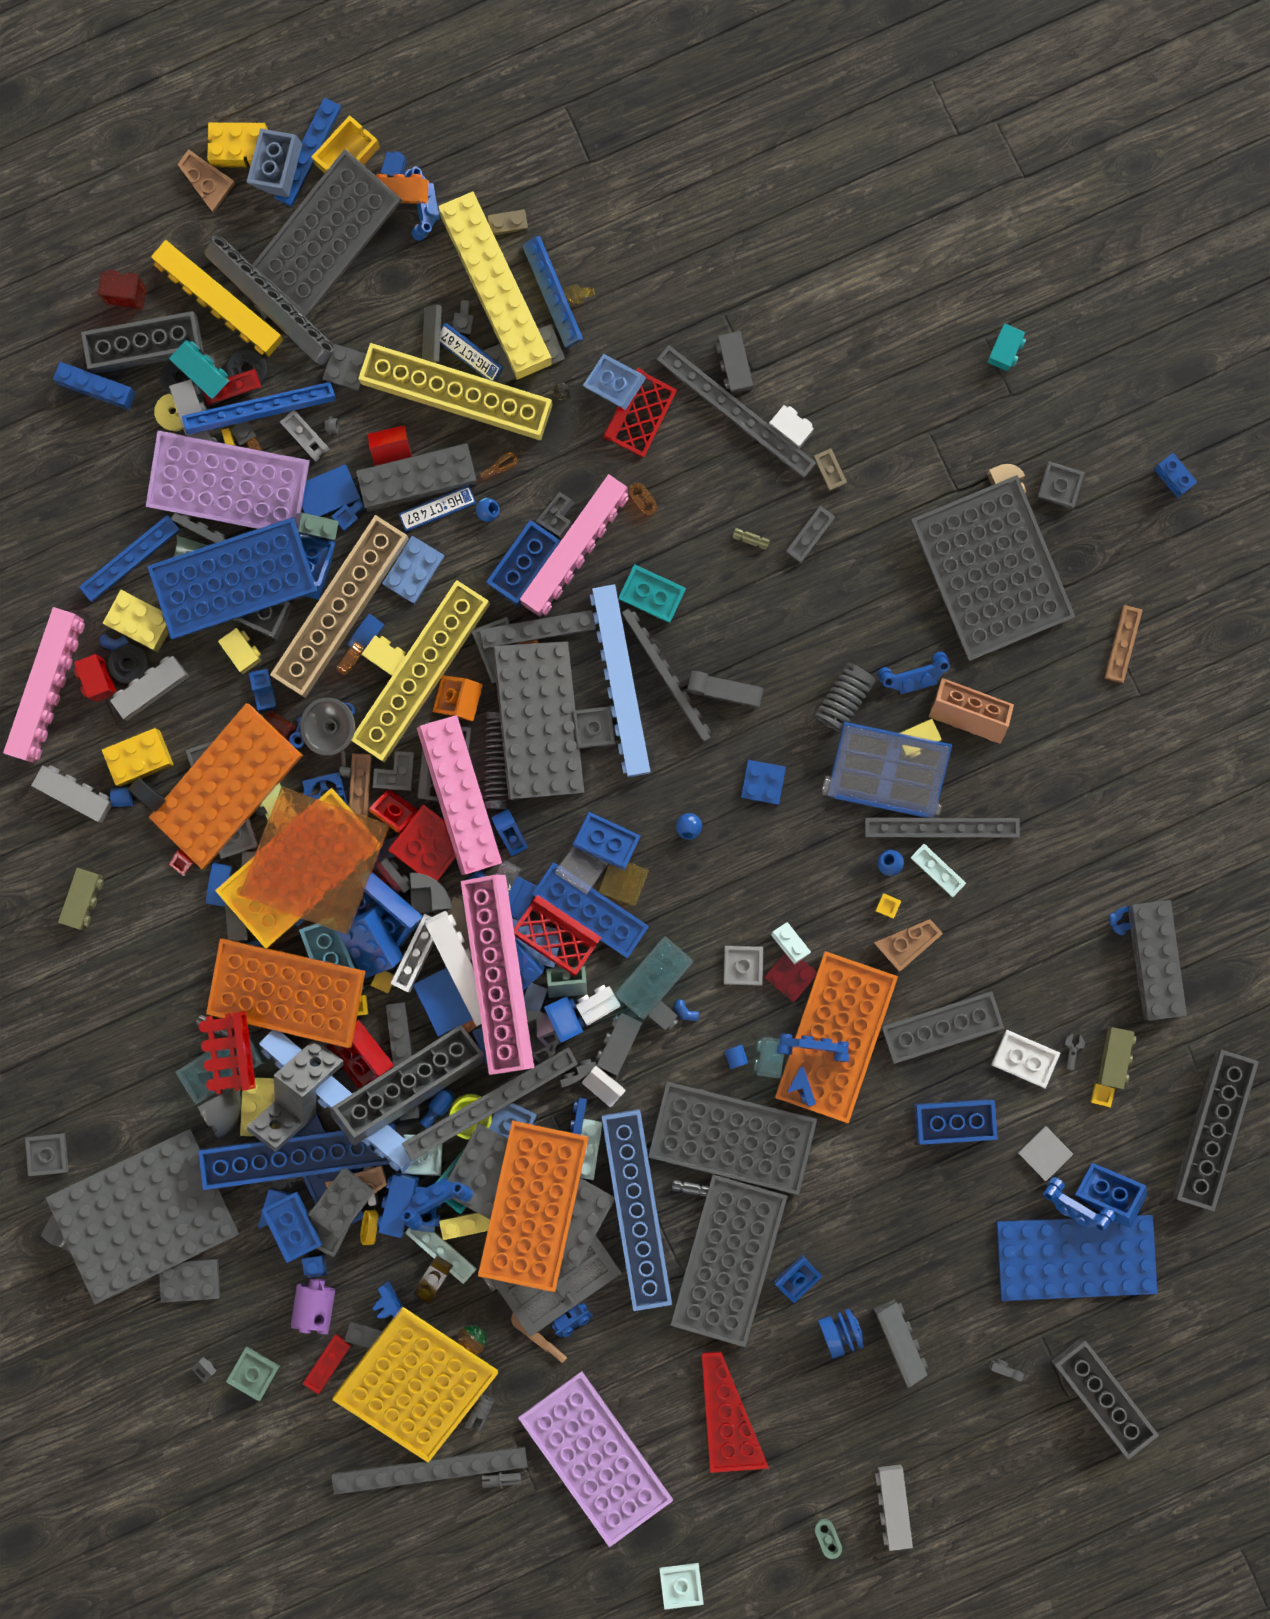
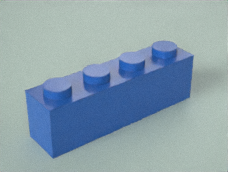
(94, 385)

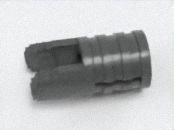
(480, 1410)

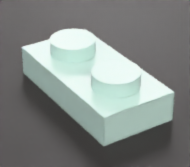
(790, 943)

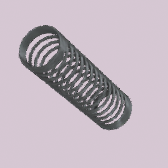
(494, 804)

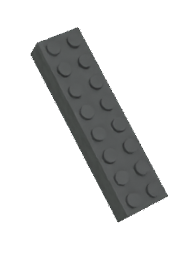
(407, 1085)
(1215, 1129)

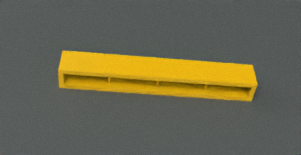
(217, 298)

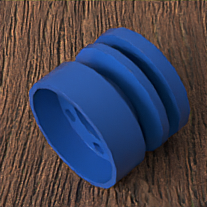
(841, 1333)

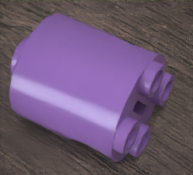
(313, 1307)

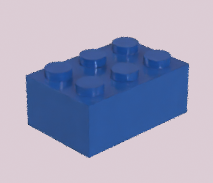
(371, 944)
(397, 1201)

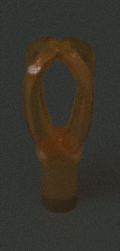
(493, 469)

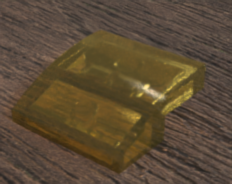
(623, 884)

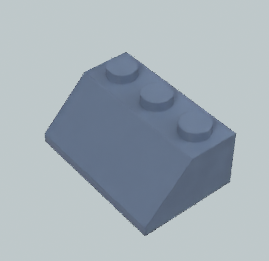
(274, 162)

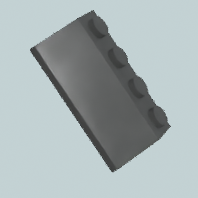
(901, 1343)

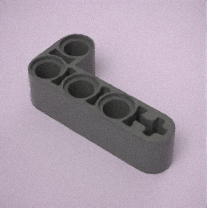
(724, 690)

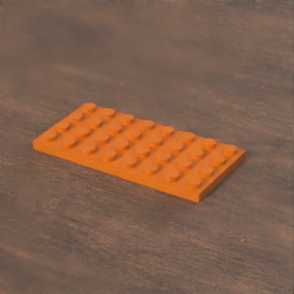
(225, 786)
(286, 992)
(845, 1006)
(533, 1206)

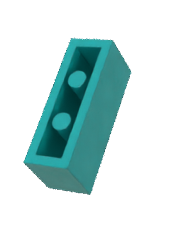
(199, 368)

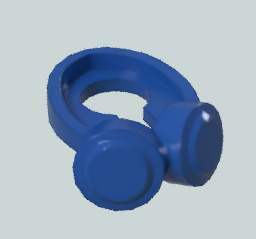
(1117, 915)

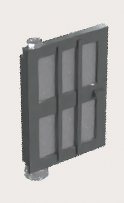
(540, 1307)

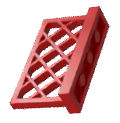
(620, 415)
(566, 924)

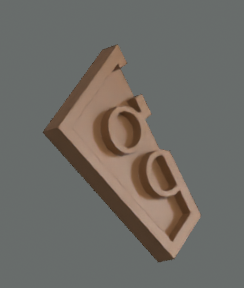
(206, 179)
(908, 944)

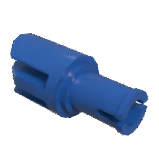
(438, 1107)

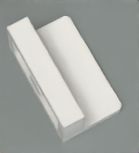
(603, 1086)

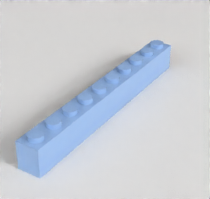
(621, 681)
(330, 1093)

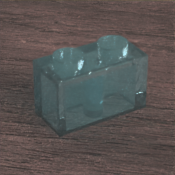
(769, 1060)

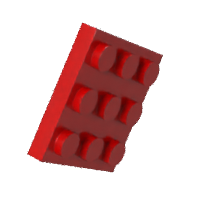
(425, 844)

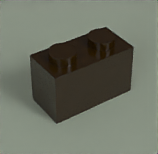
(432, 1279)

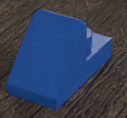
(801, 1081)

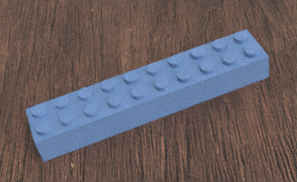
(636, 1210)

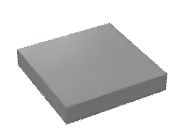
(743, 965)
(1045, 1153)

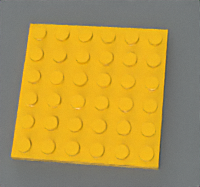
(415, 1384)

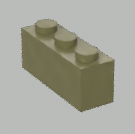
(81, 899)
(1116, 1058)

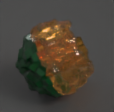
(472, 1339)

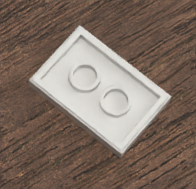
(1025, 1059)

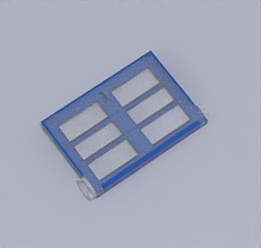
(888, 770)

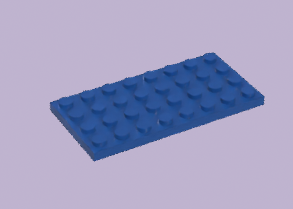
(232, 578)
(1073, 1261)

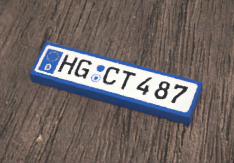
(470, 353)
(437, 508)

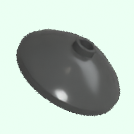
(317, 723)

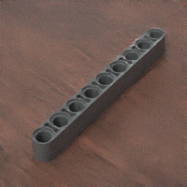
(269, 300)

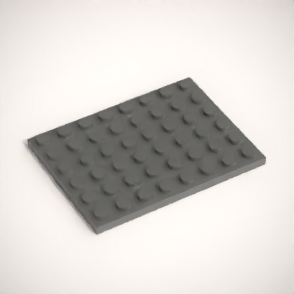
(992, 568)
(141, 1217)

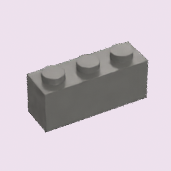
(734, 363)
(618, 1043)

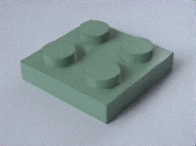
(253, 1374)

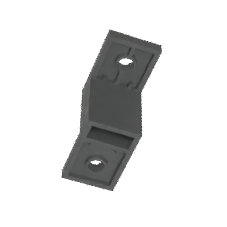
(295, 1095)

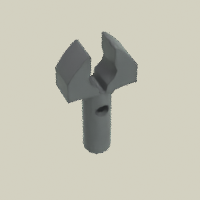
(1073, 1050)

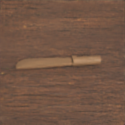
(540, 1340)

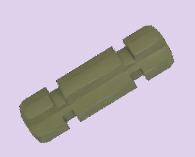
(751, 539)

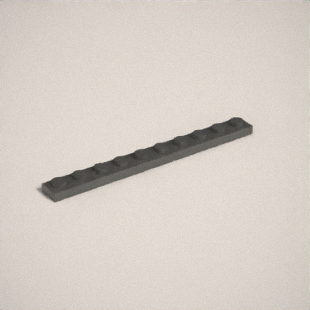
(736, 411)
(489, 1104)
(434, 1470)

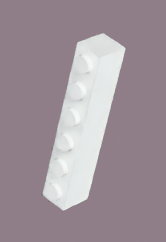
(456, 959)

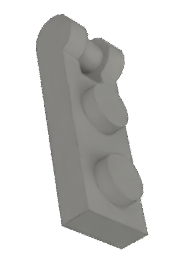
(304, 435)

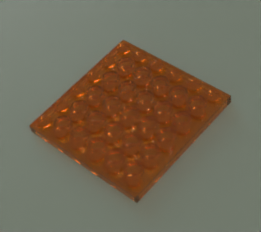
(314, 860)

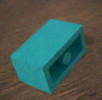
(1006, 347)

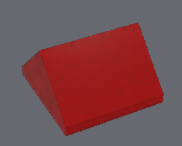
(389, 445)
(393, 810)

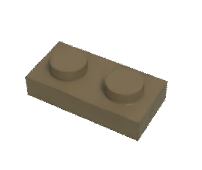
(508, 222)
(830, 469)

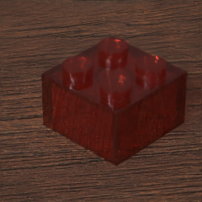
(122, 289)

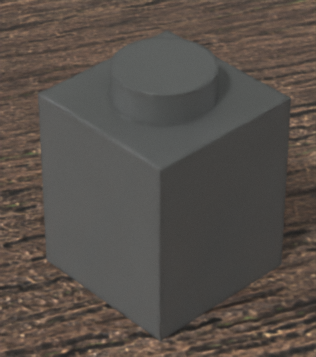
(663, 1016)

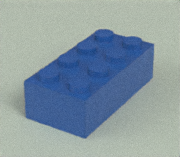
(522, 562)
(956, 1121)

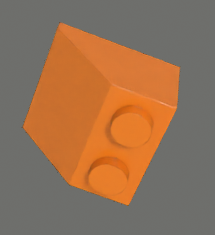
(457, 697)

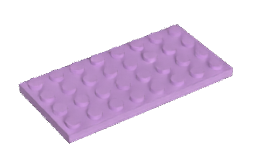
(225, 481)
(595, 1458)

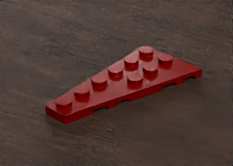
(729, 1430)

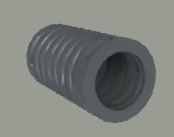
(849, 675)

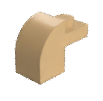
(1005, 472)

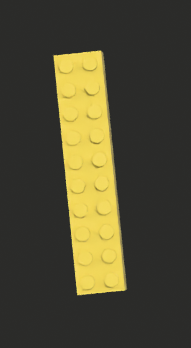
(495, 285)
(455, 391)
(420, 671)

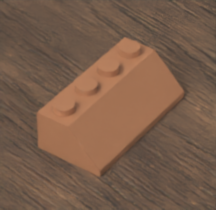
(971, 710)

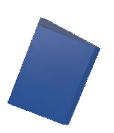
(797, 1278)

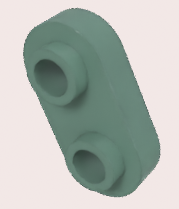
(827, 1538)

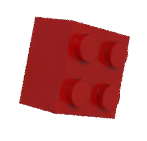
(94, 678)

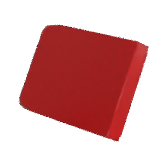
(181, 862)

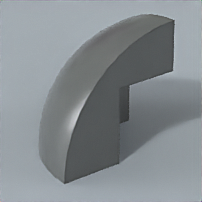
(428, 895)
(542, 1035)
(223, 1112)

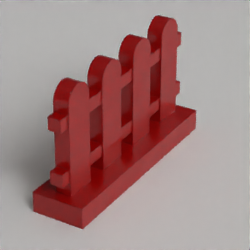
(240, 1041)

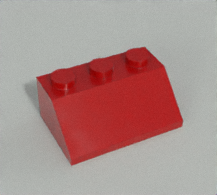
(364, 1059)

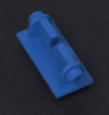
(578, 1317)

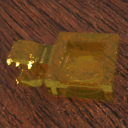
(575, 294)

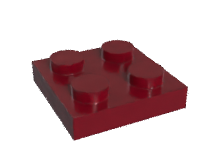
(790, 978)

